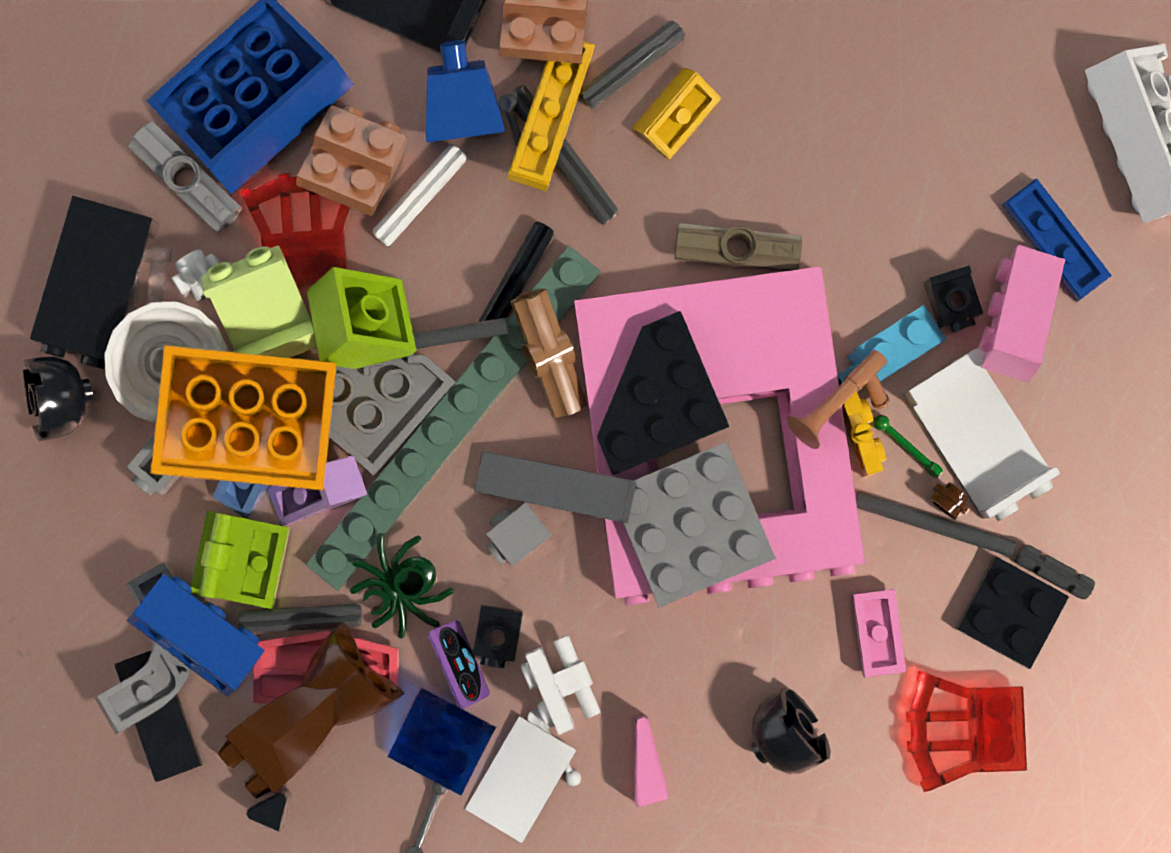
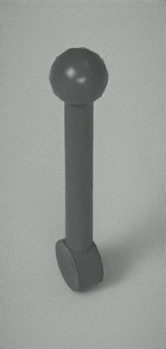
(508, 103)
(438, 791)

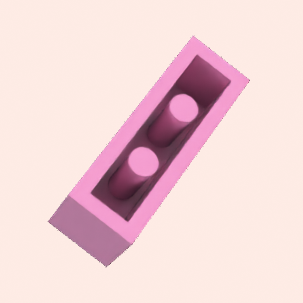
(1021, 313)

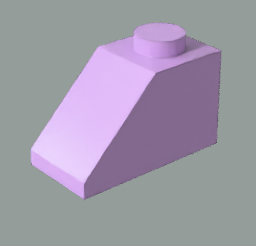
(341, 485)

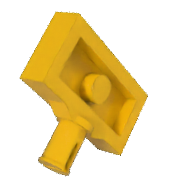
(867, 450)

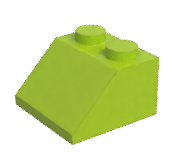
(360, 318)

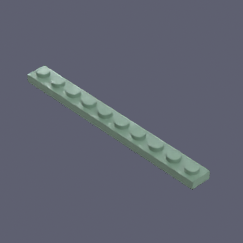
(443, 430)

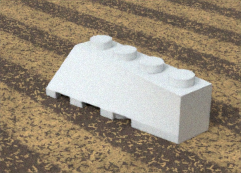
(1137, 119)

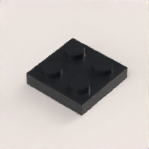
(1011, 612)

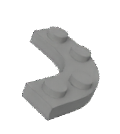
(151, 685)

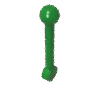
(882, 423)

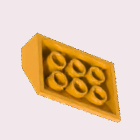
(243, 418)

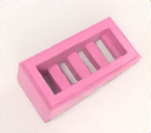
(649, 779)

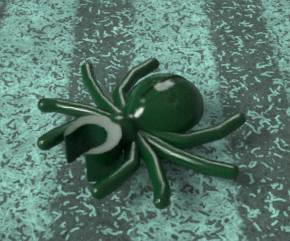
(400, 585)

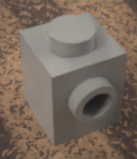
(515, 534)

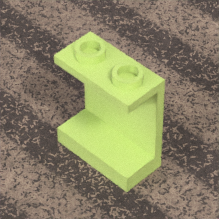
(260, 305)

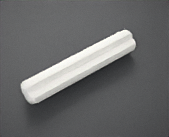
(419, 195)

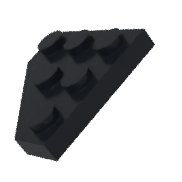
(660, 398)

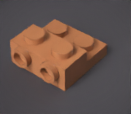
(544, 30)
(352, 159)

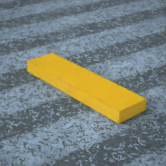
(549, 121)

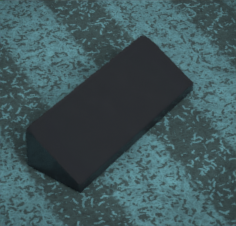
(165, 733)

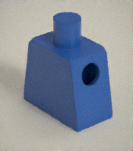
(460, 97)

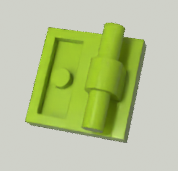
(240, 560)

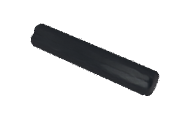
(518, 272)

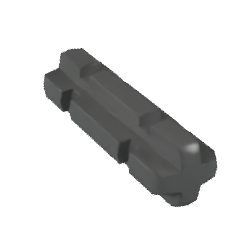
(1055, 572)

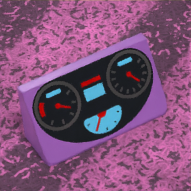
(459, 664)

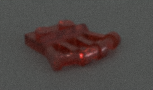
(306, 252)
(994, 730)

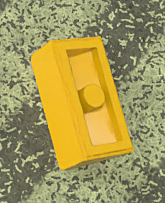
(677, 112)

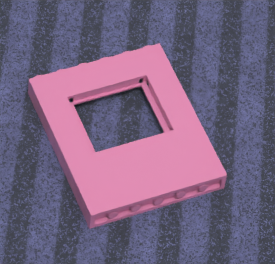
(752, 341)

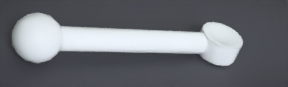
(572, 776)

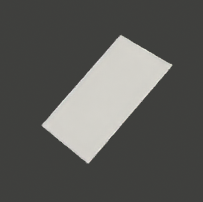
(520, 779)

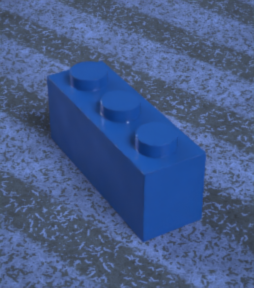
(196, 634)

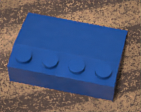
(250, 92)

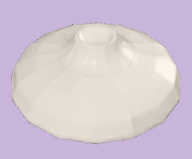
(137, 351)

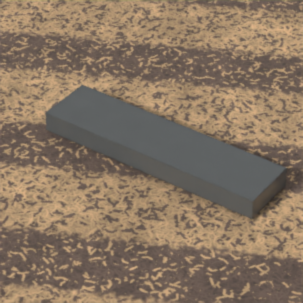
(555, 486)

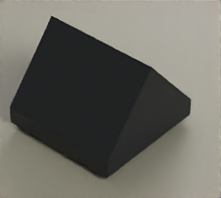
(271, 811)

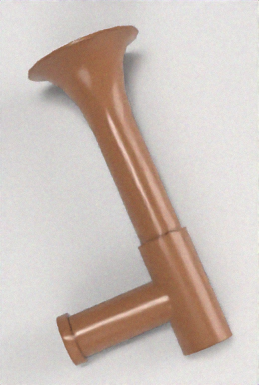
(865, 374)

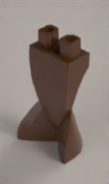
(296, 725)

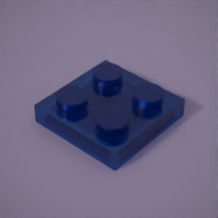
(441, 741)

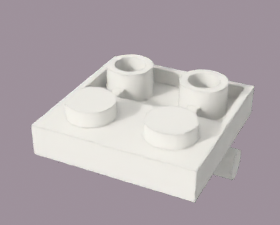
(560, 684)

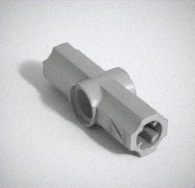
(167, 159)

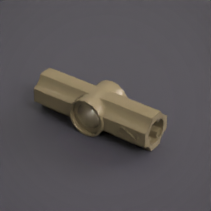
(766, 249)

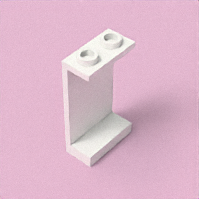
(980, 437)

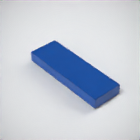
(1054, 234)

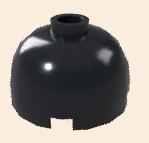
(55, 396)
(786, 734)

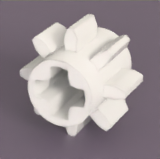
(190, 271)

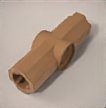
(548, 353)

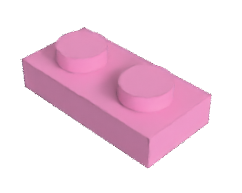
(879, 633)

